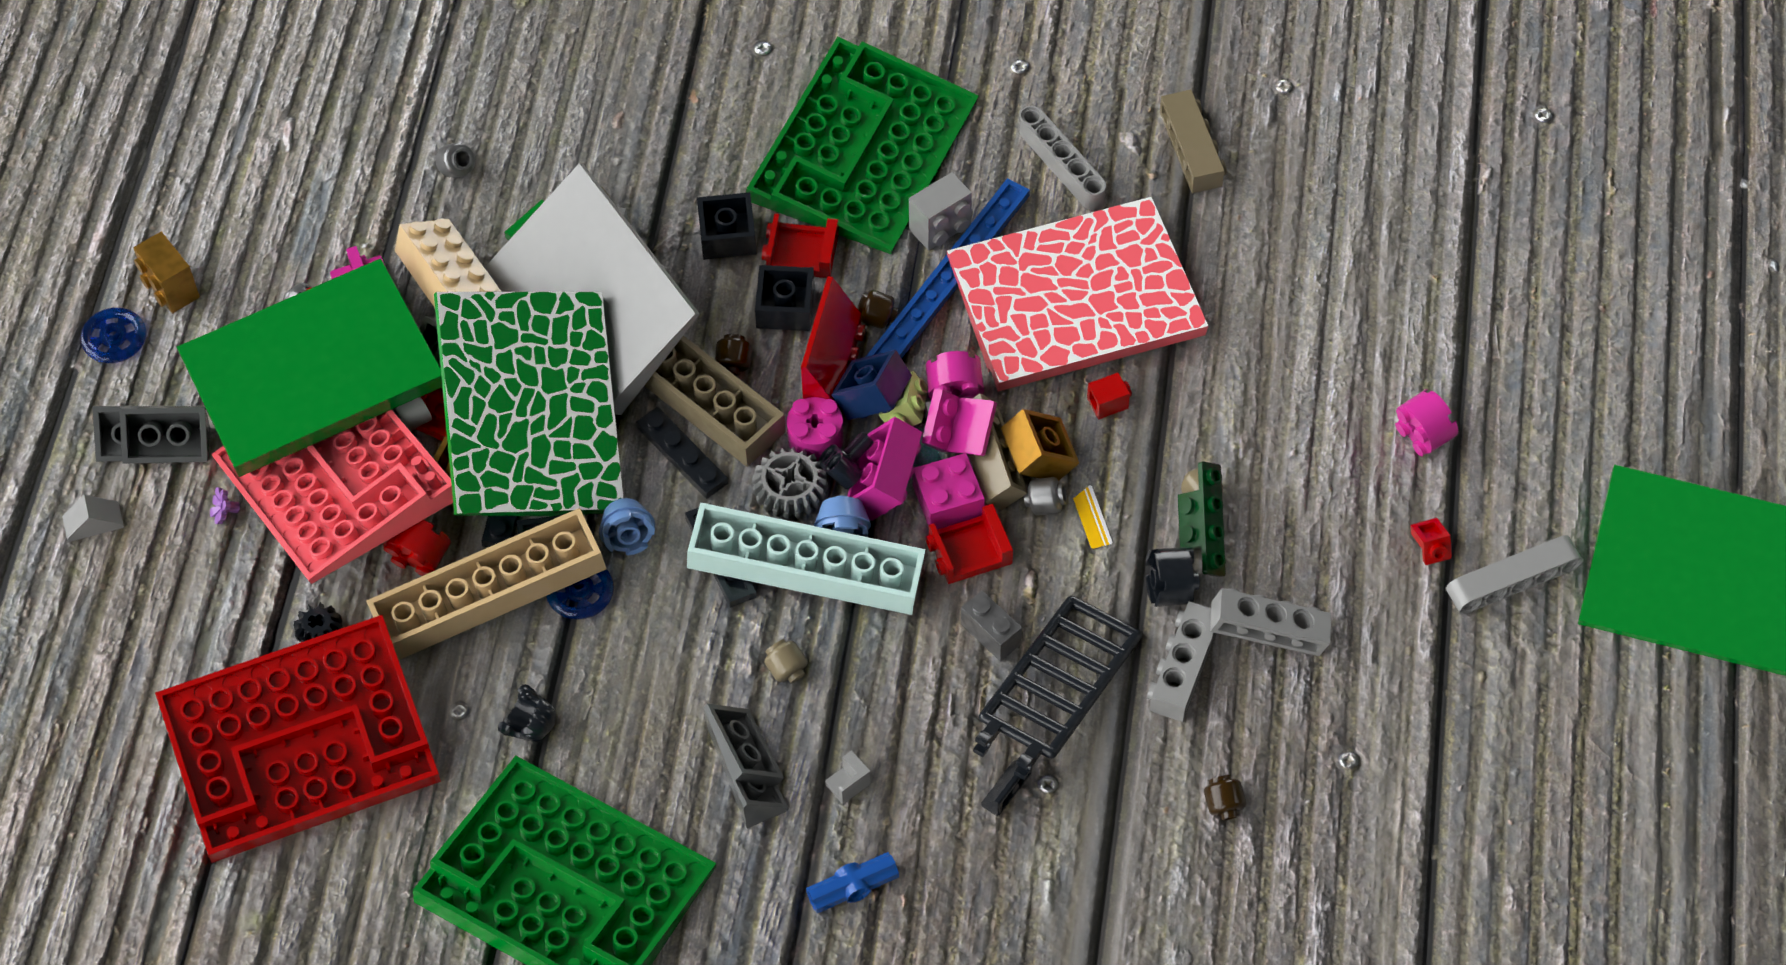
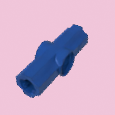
(852, 882)

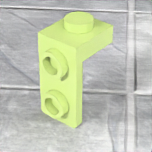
(912, 405)

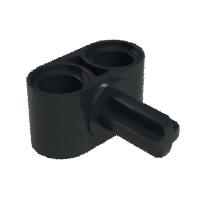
(842, 463)

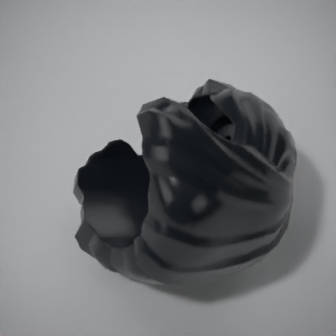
(530, 718)

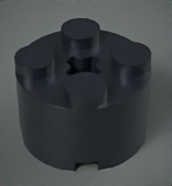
(1171, 576)

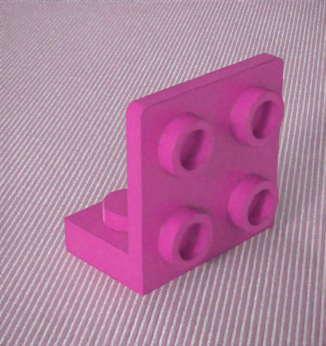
(958, 424)

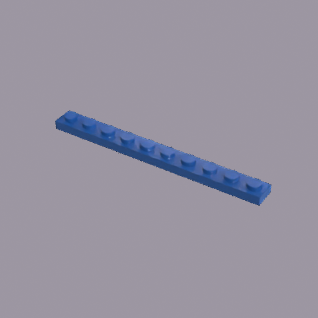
(942, 282)

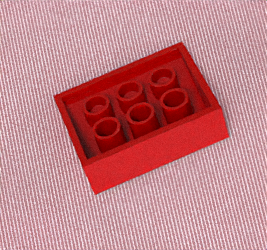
(831, 342)

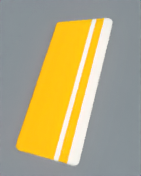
(1092, 518)

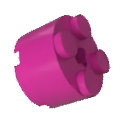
(955, 374)
(1426, 422)
(814, 425)

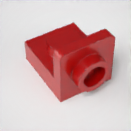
(1433, 540)

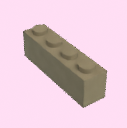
(1192, 141)
(996, 469)

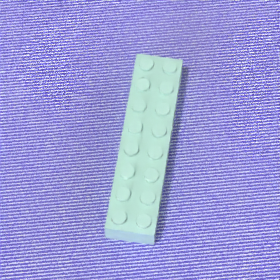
(805, 558)

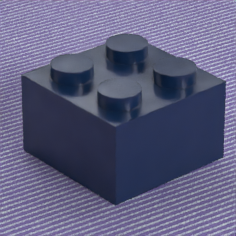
(871, 385)

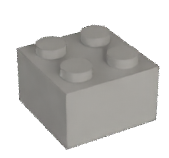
(940, 211)

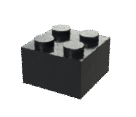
(726, 226)
(784, 298)

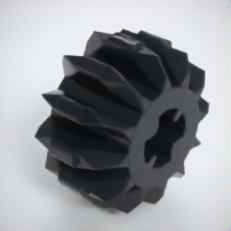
(316, 622)

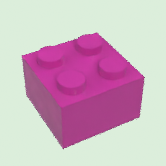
(948, 491)

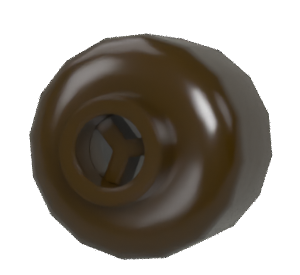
(877, 309)
(733, 353)
(1225, 797)

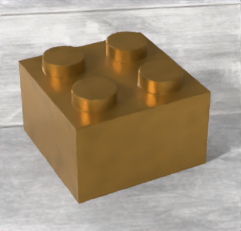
(165, 272)
(1039, 445)

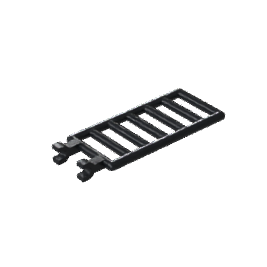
(1030, 658)

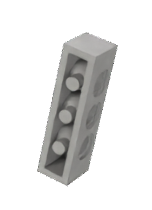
(1310, 636)
(1175, 701)

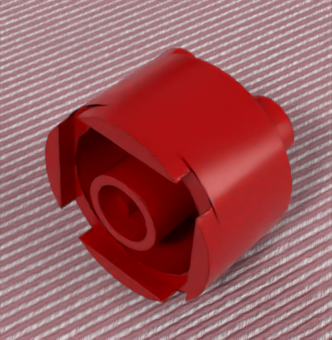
(418, 548)

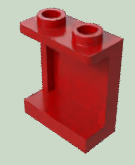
(801, 245)
(970, 546)

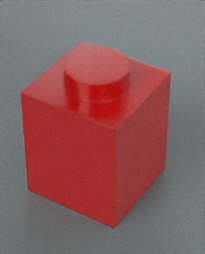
(1109, 395)

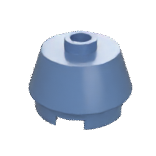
(843, 515)
(626, 526)

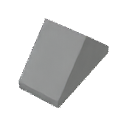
(92, 517)

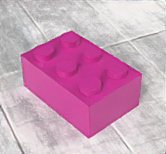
(887, 467)

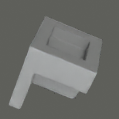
(849, 779)

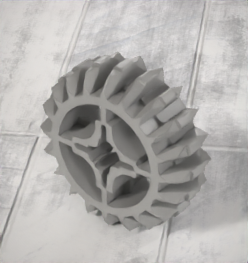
(795, 496)

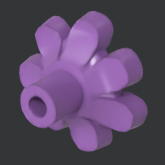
(222, 505)

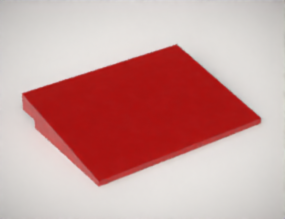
(297, 738)

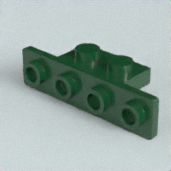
(1202, 519)

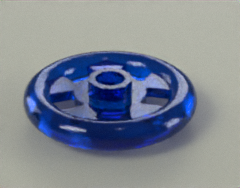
(114, 353)
(584, 609)

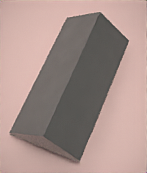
(151, 434)
(746, 763)

